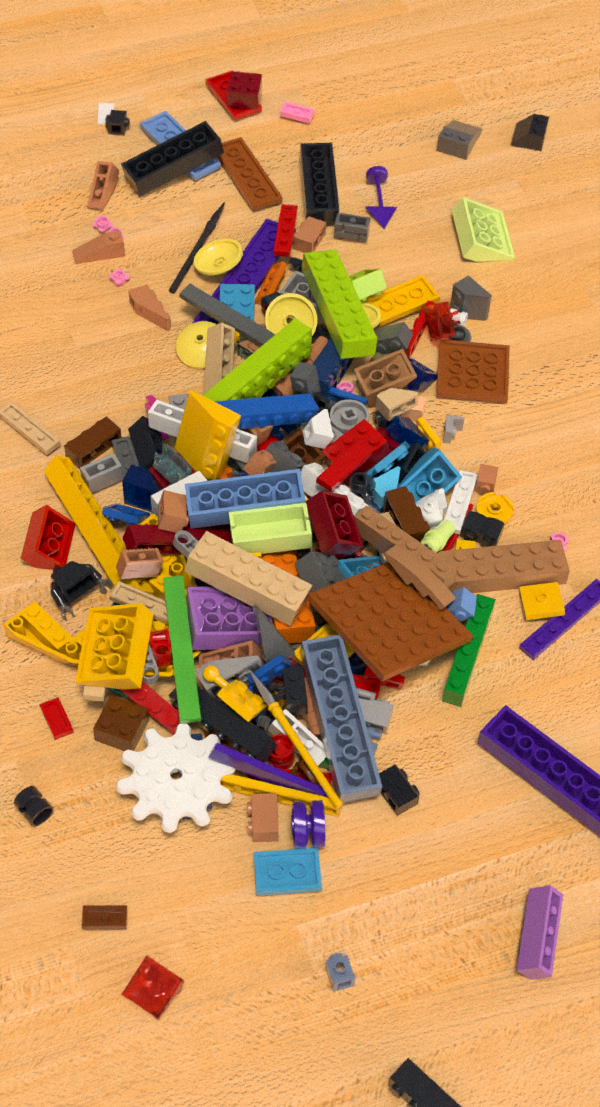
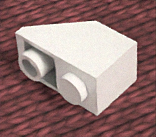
(318, 430)

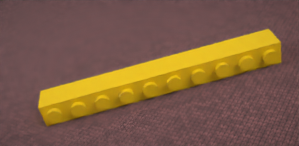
(89, 519)

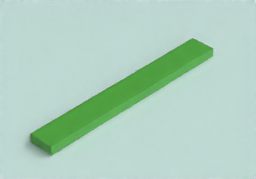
(181, 650)

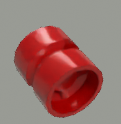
(283, 755)

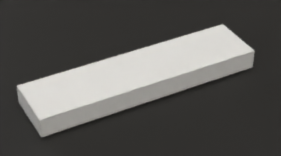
(461, 499)

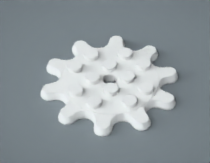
(169, 796)

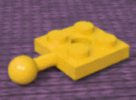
(236, 694)

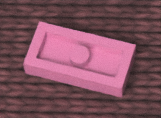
(297, 112)

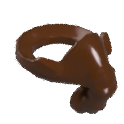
(301, 765)

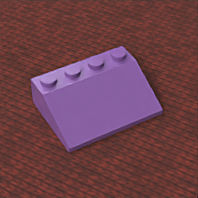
(219, 619)

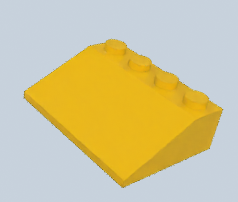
(206, 435)
(115, 646)

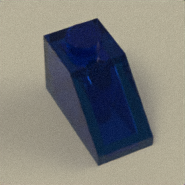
(404, 429)

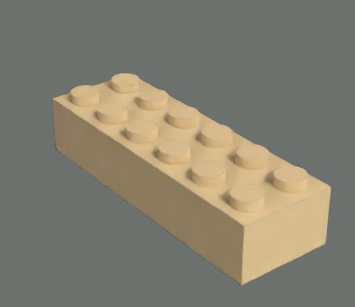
(248, 578)

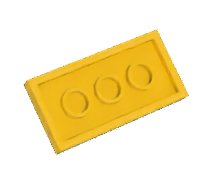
(403, 299)

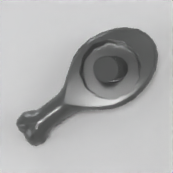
(462, 334)

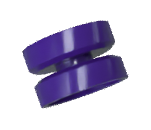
(308, 824)

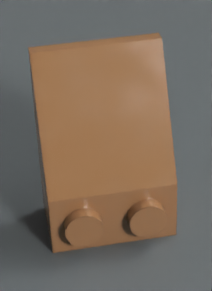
(384, 373)

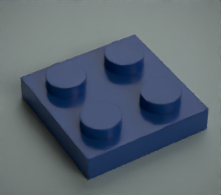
(125, 513)

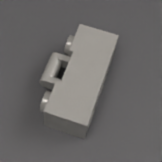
(375, 712)

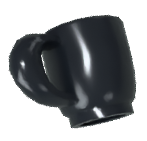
(363, 484)

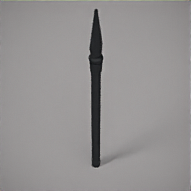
(210, 225)

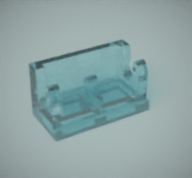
(171, 465)

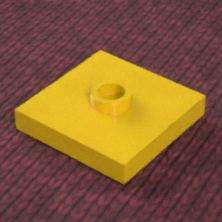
(542, 601)

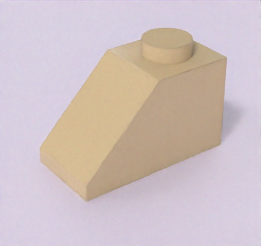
(396, 402)

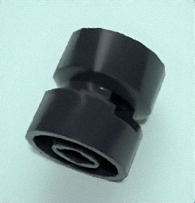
(35, 809)

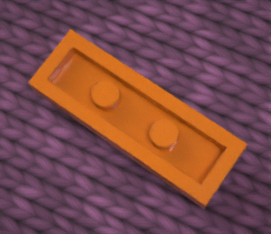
(271, 281)

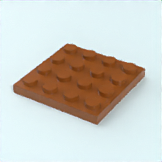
(473, 371)

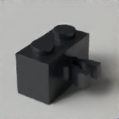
(292, 691)

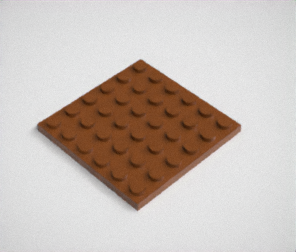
(388, 621)

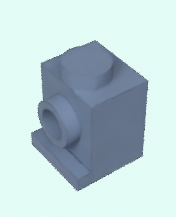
(339, 979)

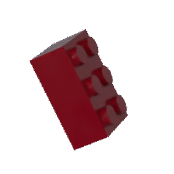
(334, 524)

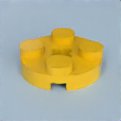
(502, 502)

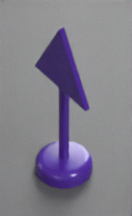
(378, 175)

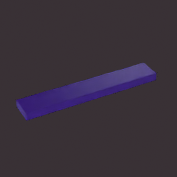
(559, 625)
(262, 770)

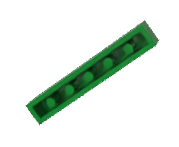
(468, 654)

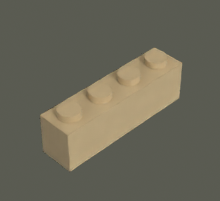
(218, 354)

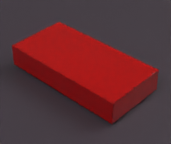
(56, 718)

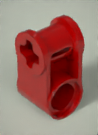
(161, 644)

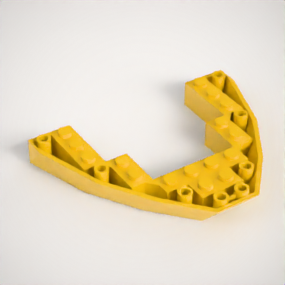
(43, 634)

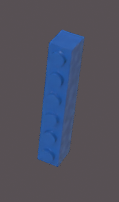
(273, 410)

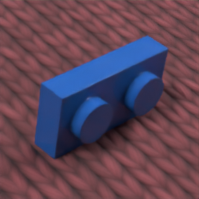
(270, 670)

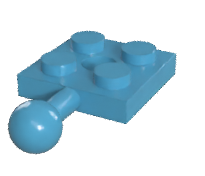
(387, 462)

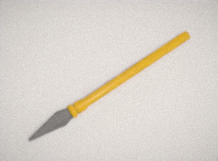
(277, 712)

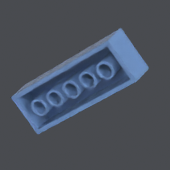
(214, 499)

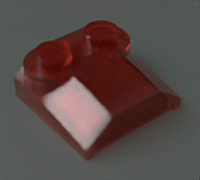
(153, 987)

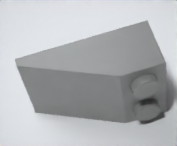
(230, 670)

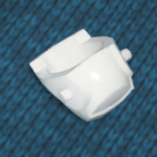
(433, 507)

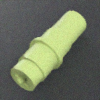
(437, 537)

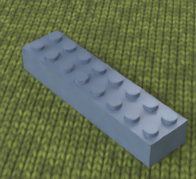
(340, 719)

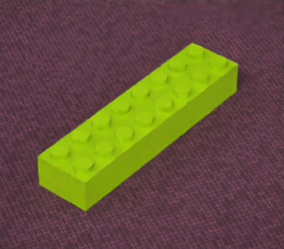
(339, 304)
(265, 365)

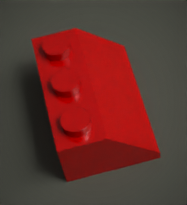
(47, 539)

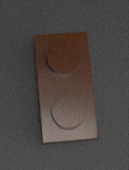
(104, 917)

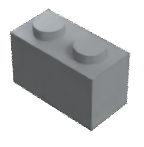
(102, 473)

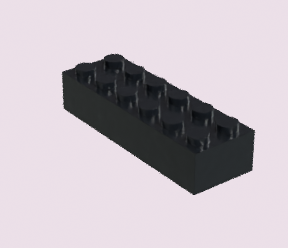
(172, 158)
(319, 181)

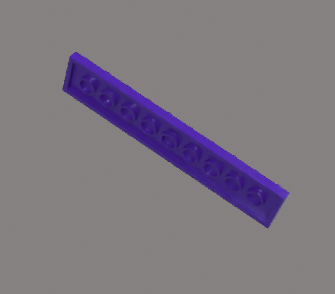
(254, 264)

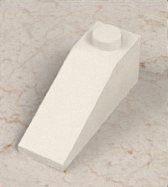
(311, 742)

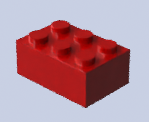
(367, 434)

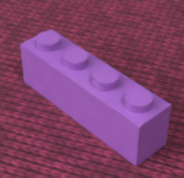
(540, 932)

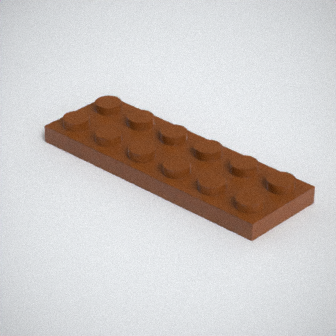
(248, 175)

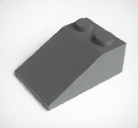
(458, 139)

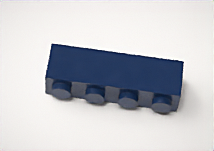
(328, 365)

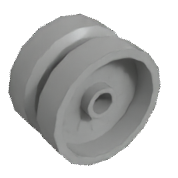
(347, 414)

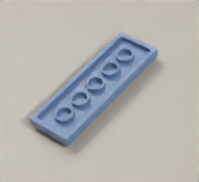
(162, 128)

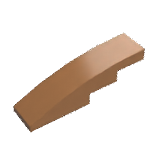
(421, 576)

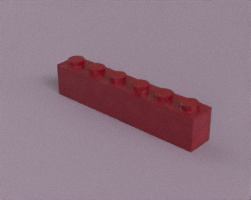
(151, 537)

